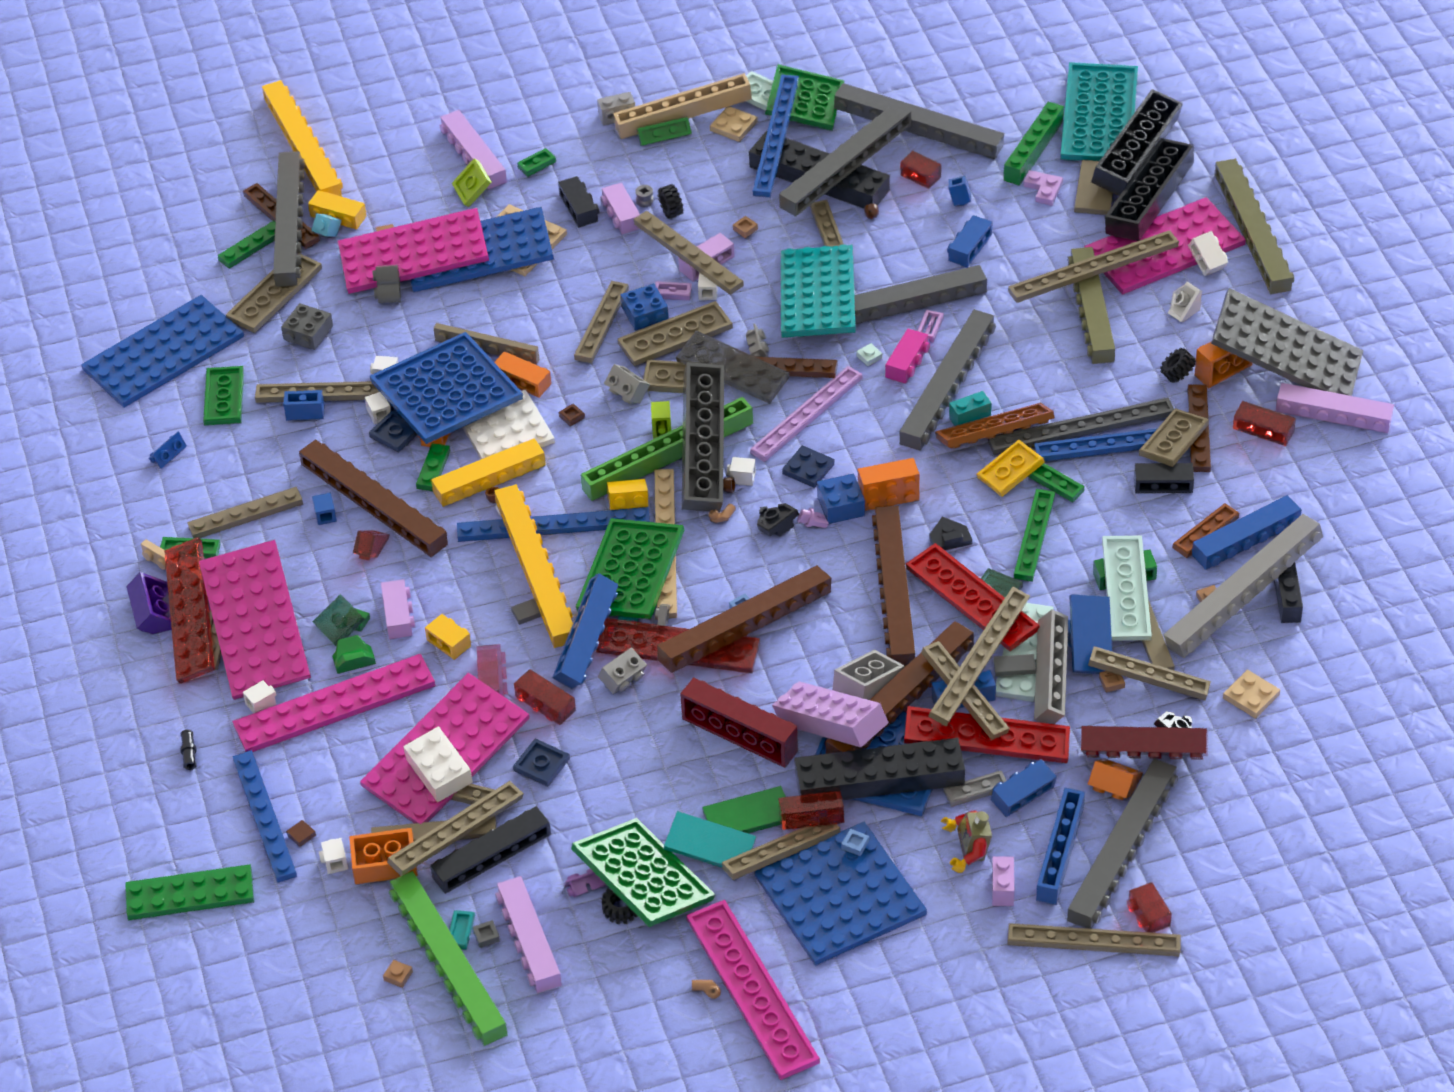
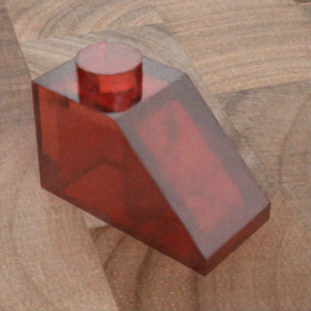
(369, 543)

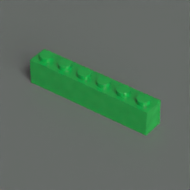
(1033, 143)

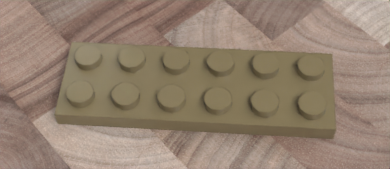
(268, 299)
(673, 333)

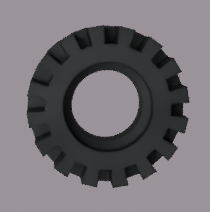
(670, 201)
(1177, 365)
(615, 913)

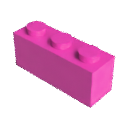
(907, 356)

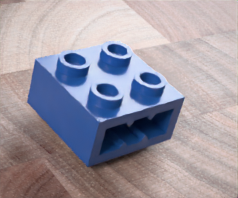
(644, 306)

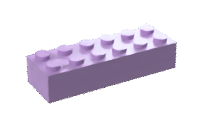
(831, 713)

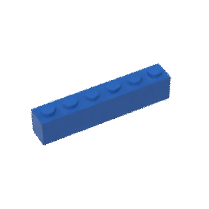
(1245, 532)
(585, 631)
(1060, 846)

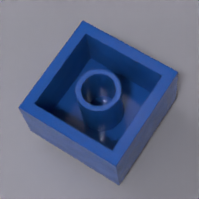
(841, 498)

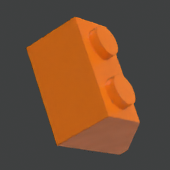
(1114, 778)

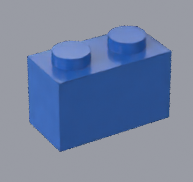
(303, 405)

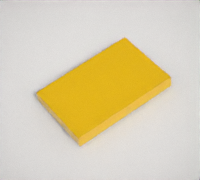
(1010, 468)

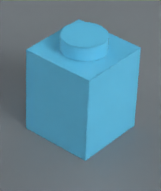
(326, 225)

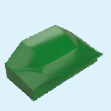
(352, 654)

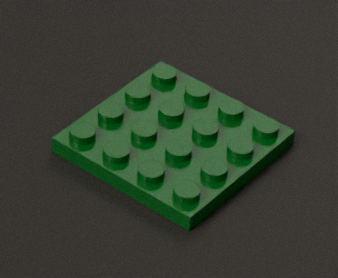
(813, 97)

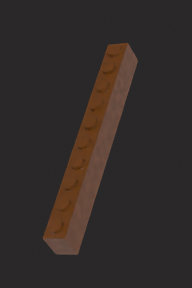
(373, 498)
(894, 583)
(744, 619)
(912, 681)

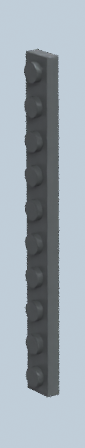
(1084, 425)

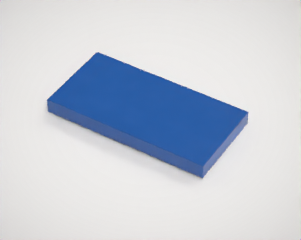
(1089, 628)

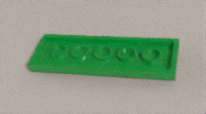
(189, 892)

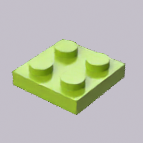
(471, 182)

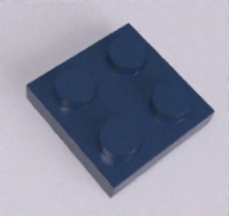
(393, 432)
(808, 466)
(541, 762)

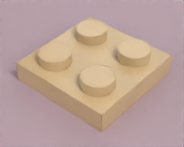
(733, 123)
(1251, 693)

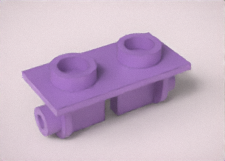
(577, 883)

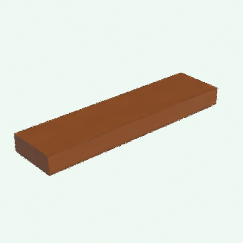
(1219, 518)

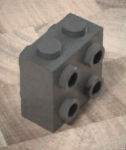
(307, 326)

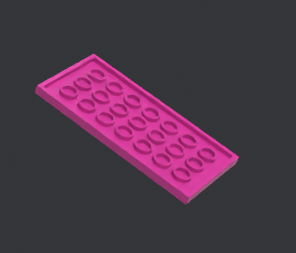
(1185, 225)
(416, 247)
(254, 618)
(476, 725)

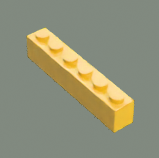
(488, 472)

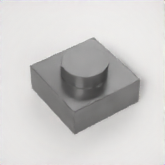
(662, 614)

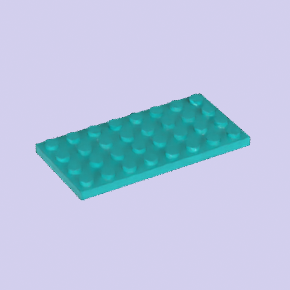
(1096, 108)
(817, 291)

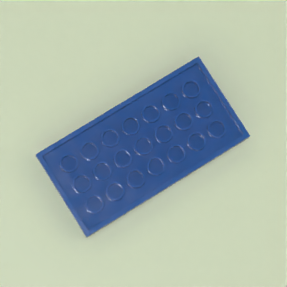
(511, 243)
(162, 350)

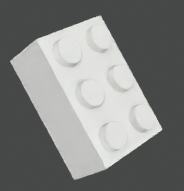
(438, 764)

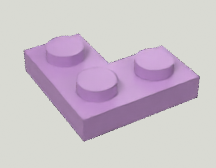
(1046, 184)

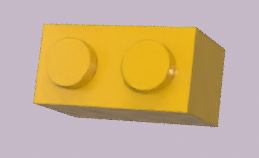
(627, 494)
(448, 636)

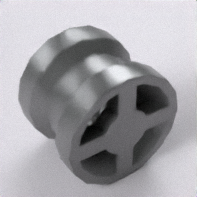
(644, 195)

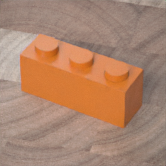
(524, 374)

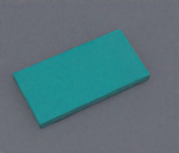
(706, 840)

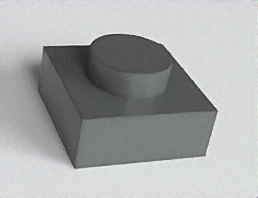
(486, 934)

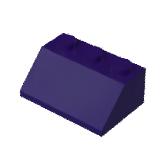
(149, 603)

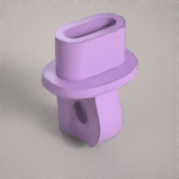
(811, 518)

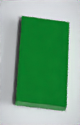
(223, 395)
(747, 812)

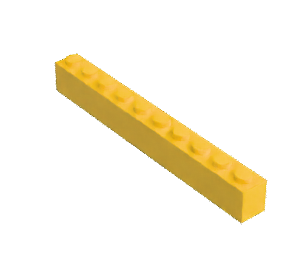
(301, 138)
(535, 564)

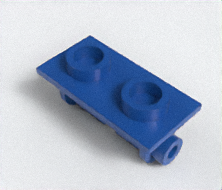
(168, 450)

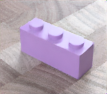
(620, 207)
(716, 247)
(397, 609)

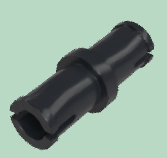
(188, 749)

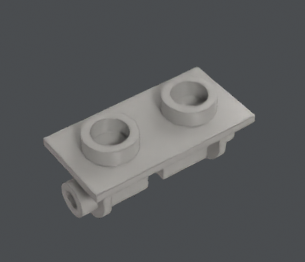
(756, 342)

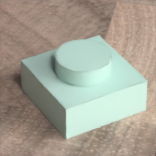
(869, 354)

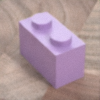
(1003, 881)

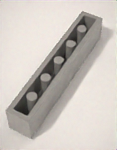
(1051, 667)

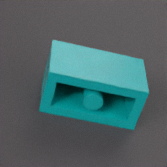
(970, 408)

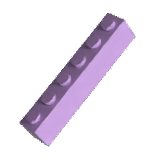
(471, 146)
(1334, 407)
(528, 934)

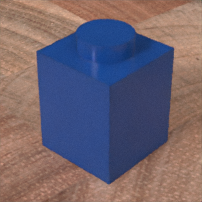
(959, 191)
(324, 508)

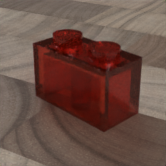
(920, 169)
(1149, 908)

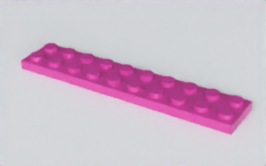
(333, 703)
(753, 990)

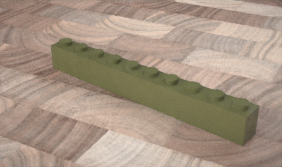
(1254, 226)

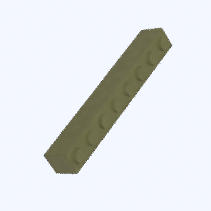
(1093, 311)

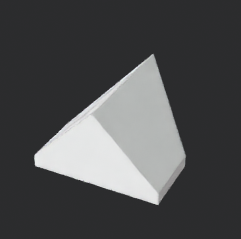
(1185, 302)

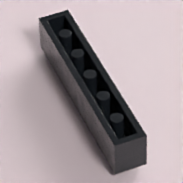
(490, 849)

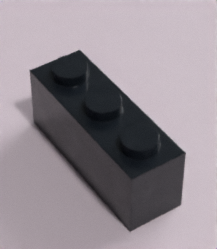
(578, 201)
(1163, 478)
(1289, 596)

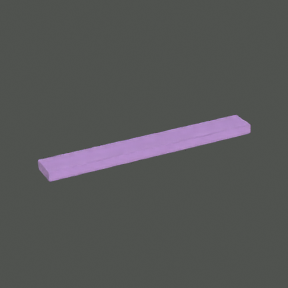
(806, 414)

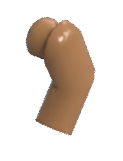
(723, 516)
(707, 986)

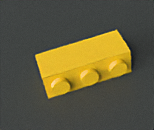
(347, 210)

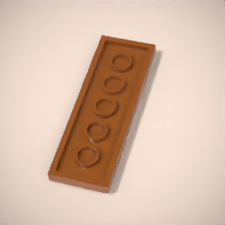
(995, 424)

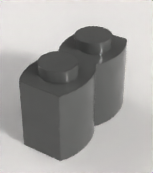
(388, 283)

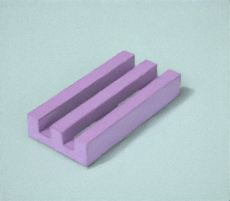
(674, 290)
(932, 336)

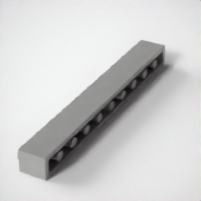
(1243, 586)

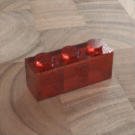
(1264, 423)
(544, 697)
(811, 810)

